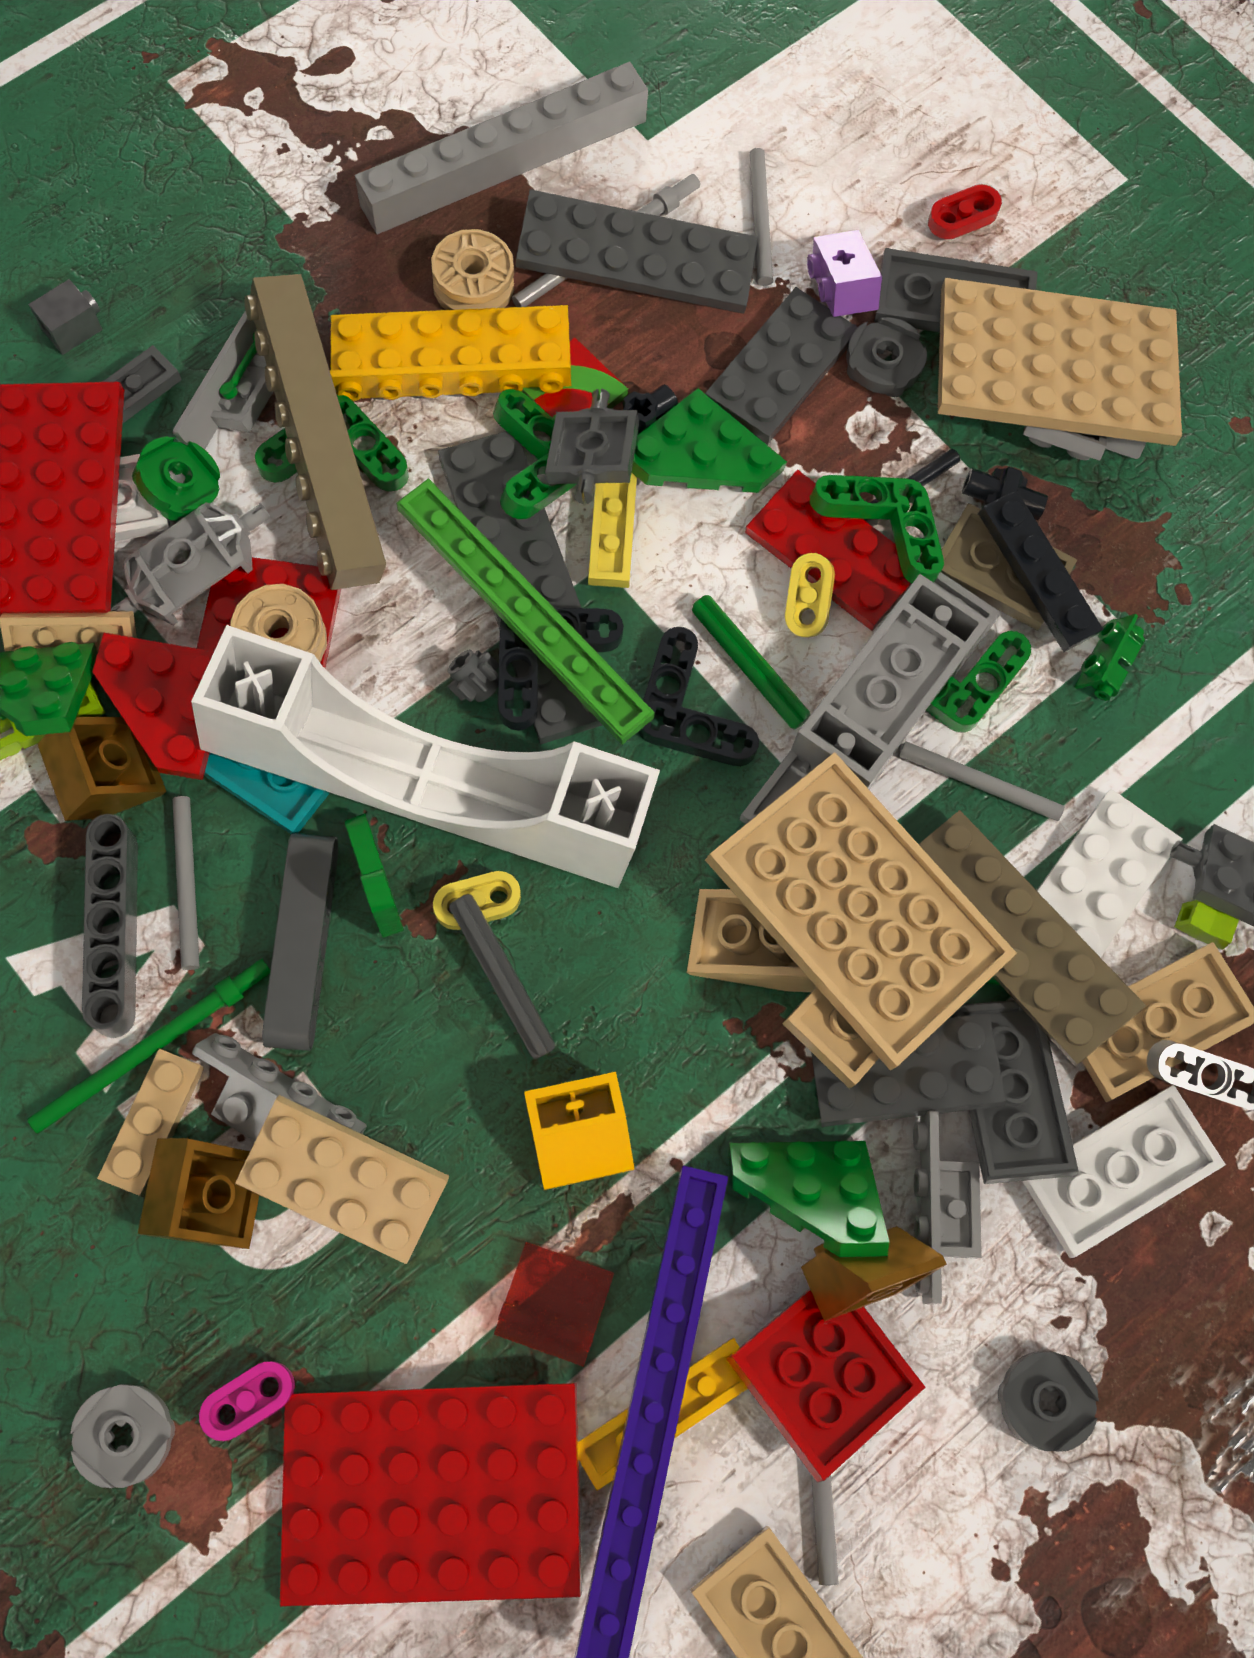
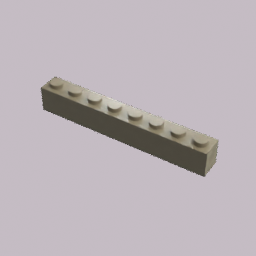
(315, 432)

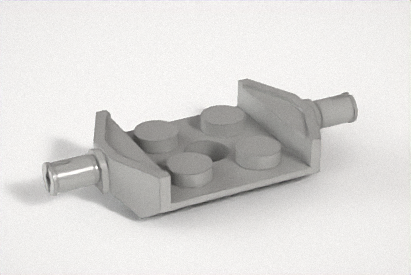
(217, 548)

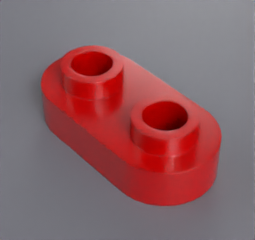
(958, 213)

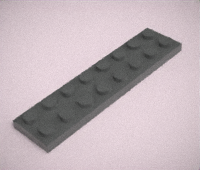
(476, 481)

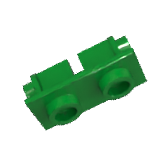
(1117, 642)

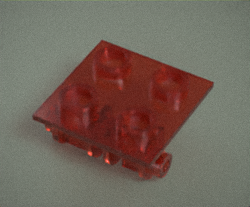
(554, 1304)

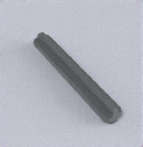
(502, 976)

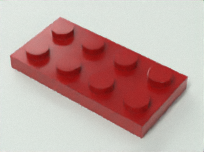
(863, 559)

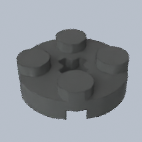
(882, 375)
(1076, 1403)

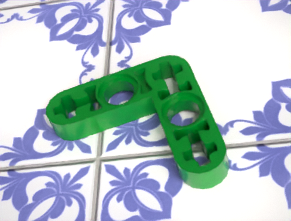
(520, 418)
(366, 460)
(840, 498)
(955, 694)
(373, 876)

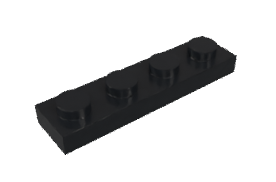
(1040, 571)

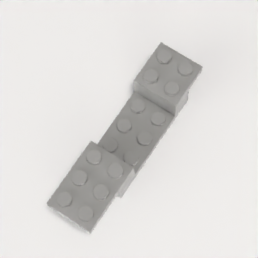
(886, 685)

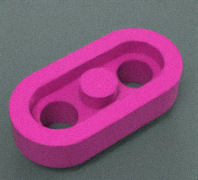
(247, 1399)

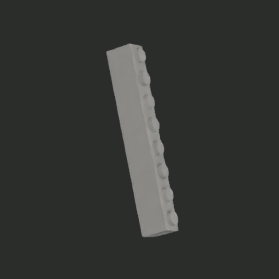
(502, 147)

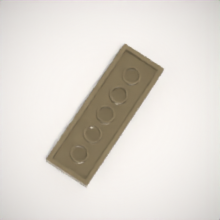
(1055, 971)

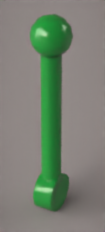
(228, 389)

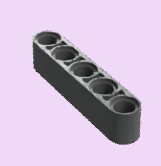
(122, 942)
(300, 942)

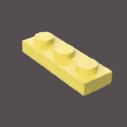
(612, 534)

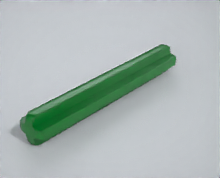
(750, 662)

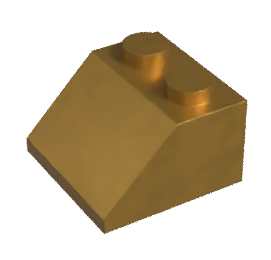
(99, 768)
(196, 1196)
(855, 1282)

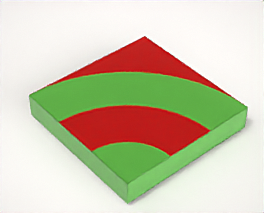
(586, 376)

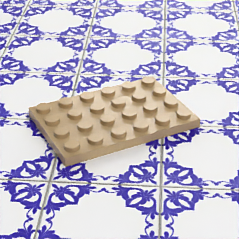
(1059, 362)
(861, 909)

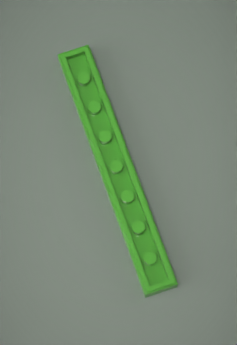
(526, 611)

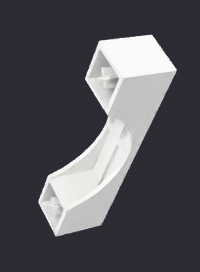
(297, 721)

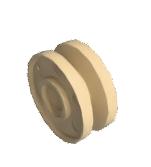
(472, 271)
(283, 607)

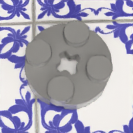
(93, 1436)

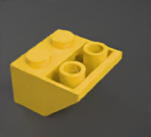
(579, 1130)

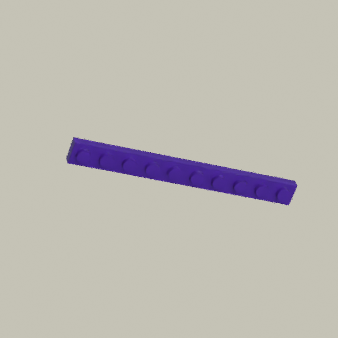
(652, 1418)

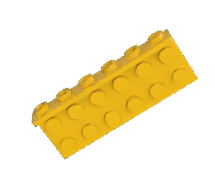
(450, 352)

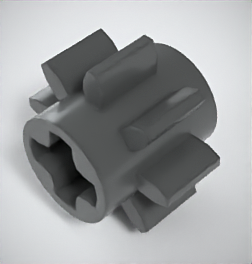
(473, 676)

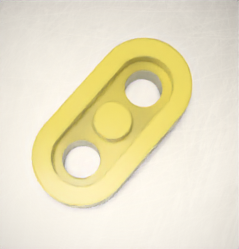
(807, 595)
(481, 888)

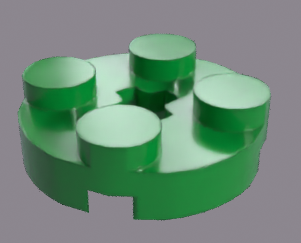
(161, 491)

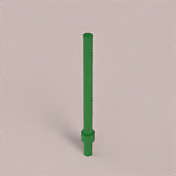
(227, 993)

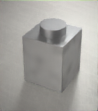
(67, 316)

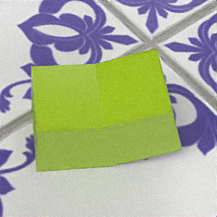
(1206, 924)

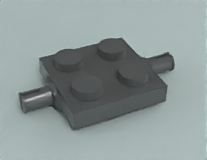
(592, 446)
(1222, 872)

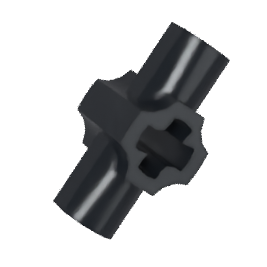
(650, 405)
(1000, 483)

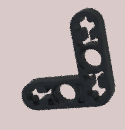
(593, 619)
(671, 709)

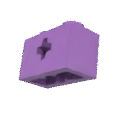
(845, 273)

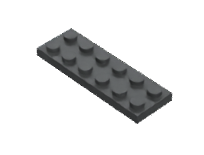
(636, 251)

